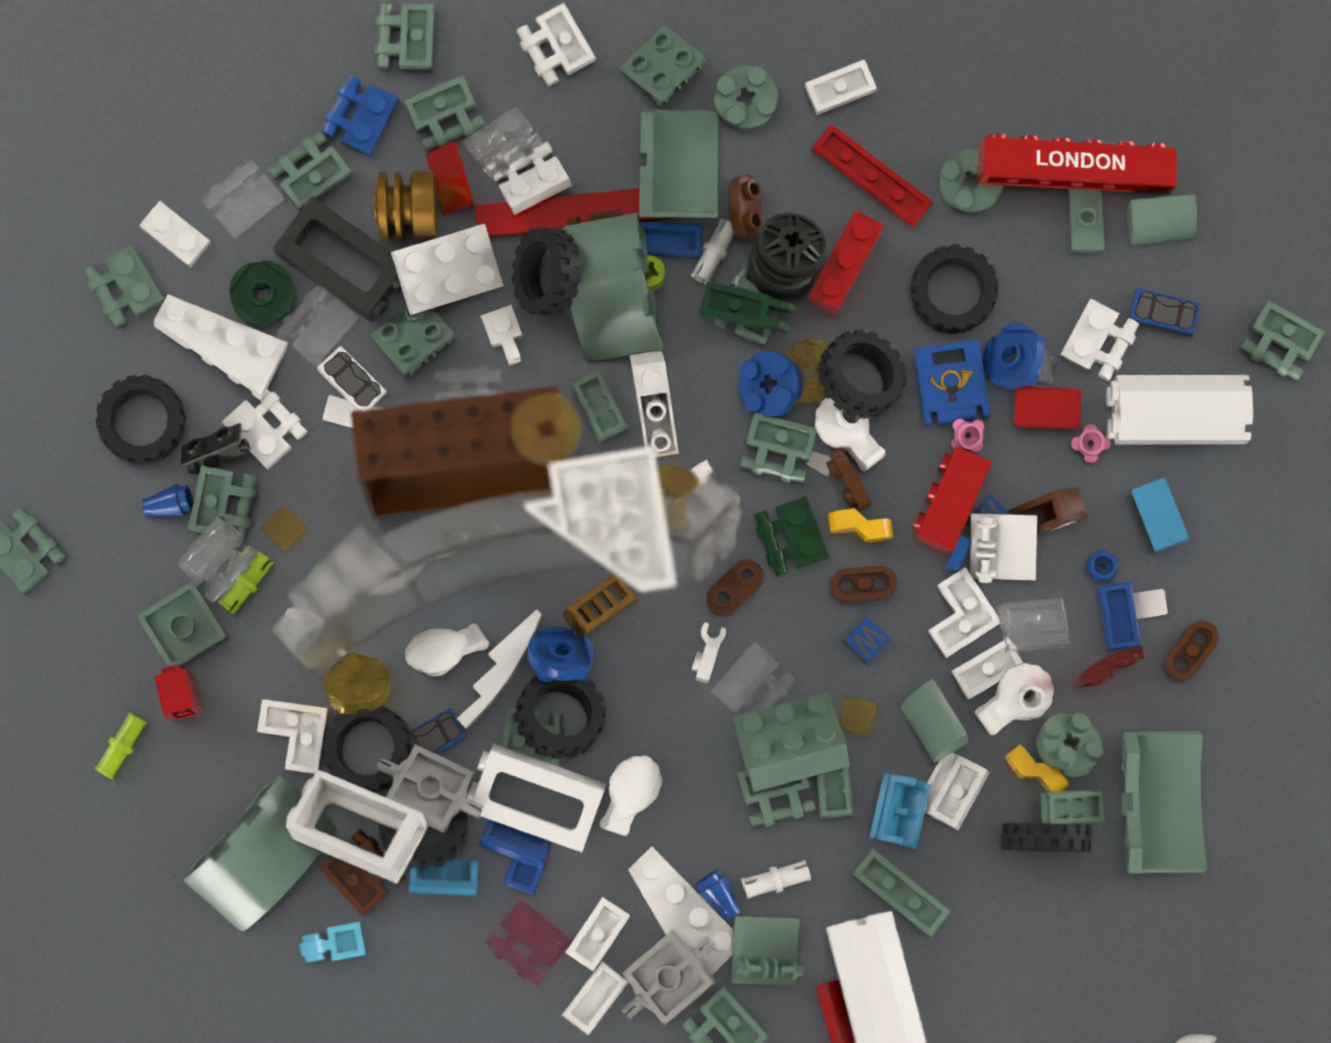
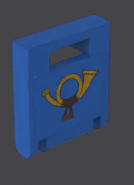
(951, 388)

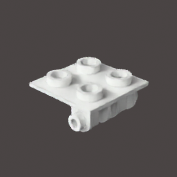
(1003, 547)

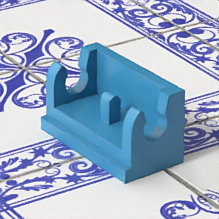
(1160, 515)
(900, 811)
(453, 878)

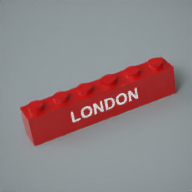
(1077, 164)

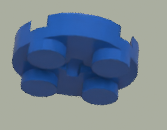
(1028, 361)
(753, 379)
(571, 665)

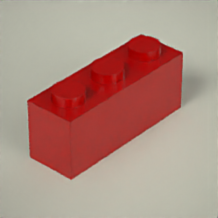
(845, 263)
(951, 500)

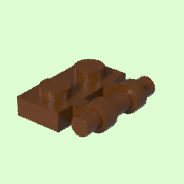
(354, 882)

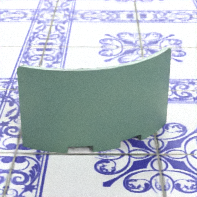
(680, 163)
(612, 304)
(1163, 802)
(259, 859)

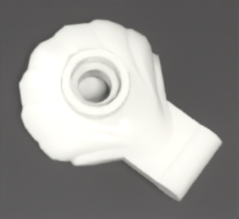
(850, 435)
(441, 649)
(1020, 695)
(631, 790)

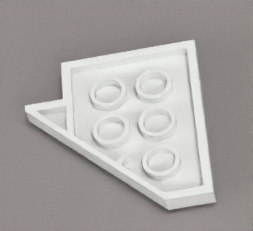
(613, 514)

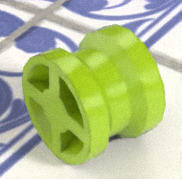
(652, 281)

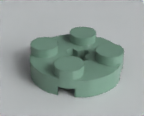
(735, 113)
(964, 197)
(1077, 730)

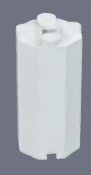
(1179, 409)
(875, 980)

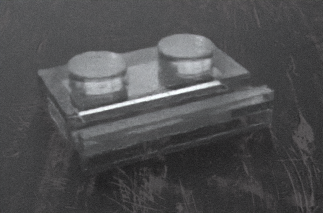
(1033, 624)

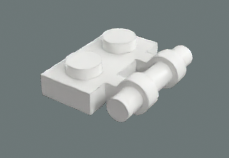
(565, 40)
(535, 184)
(1089, 335)
(265, 441)

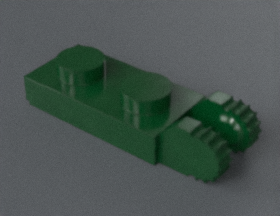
(743, 307)

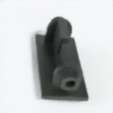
(223, 442)

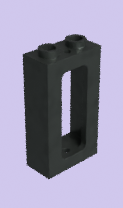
(365, 303)

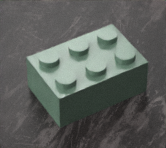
(791, 741)

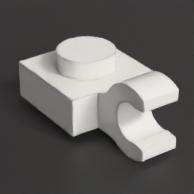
(504, 330)
(705, 661)

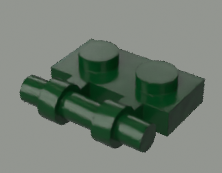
(800, 532)

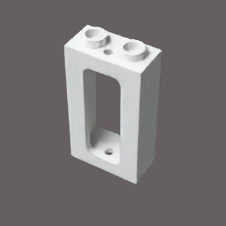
(546, 775)
(328, 789)

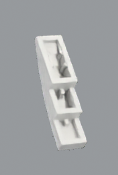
(507, 659)

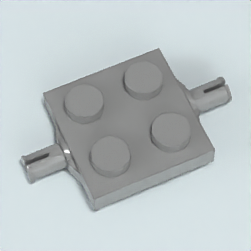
(431, 786)
(669, 977)

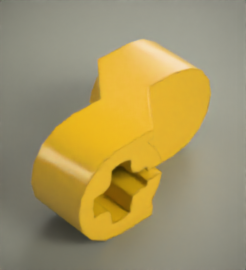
(852, 521)
(1026, 767)

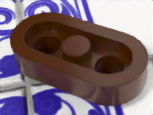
(745, 207)
(854, 492)
(862, 581)
(735, 587)
(1191, 651)

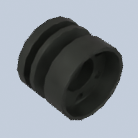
(786, 256)

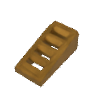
(577, 622)

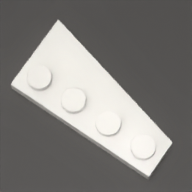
(234, 348)
(682, 908)

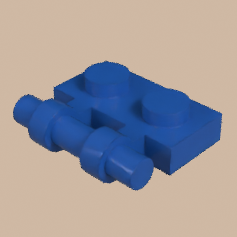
(369, 119)

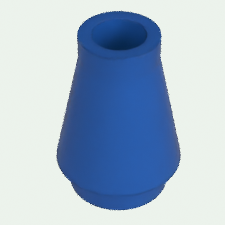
(170, 502)
(717, 892)

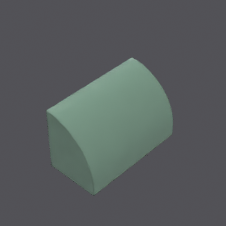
(1162, 219)
(934, 721)

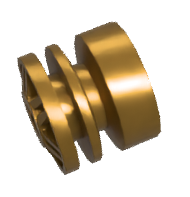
(406, 205)

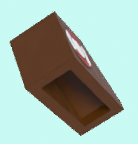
(1054, 510)

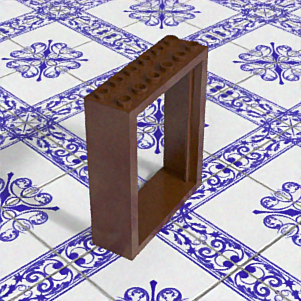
(445, 453)

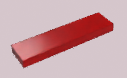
(872, 176)

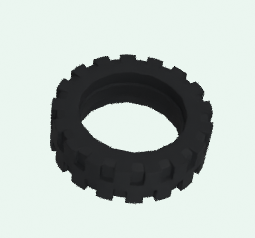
(967, 258)
(565, 271)
(876, 351)
(117, 394)
(342, 725)
(554, 744)
(1046, 837)
(434, 854)

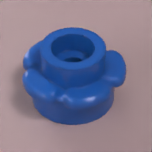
(1110, 563)

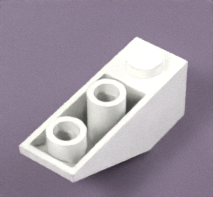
(654, 402)

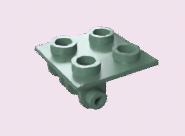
(663, 65)
(412, 338)
(765, 951)

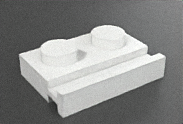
(954, 789)

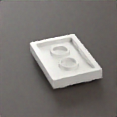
(447, 269)

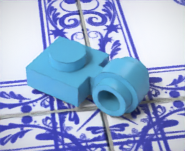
(344, 942)

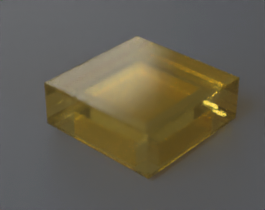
(284, 528)
(857, 716)

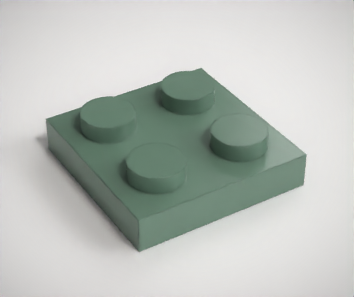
(181, 626)

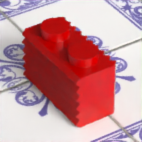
(177, 693)

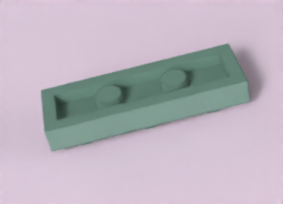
(901, 893)

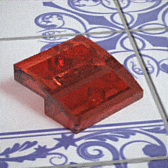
(1102, 671)

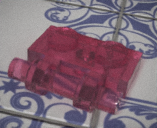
(536, 934)

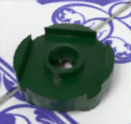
(259, 274)

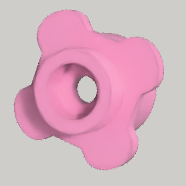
(1090, 434)
(976, 435)

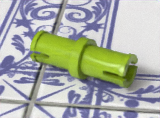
(245, 584)
(120, 745)

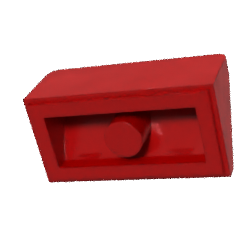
(450, 179)
(1047, 407)
(835, 1012)

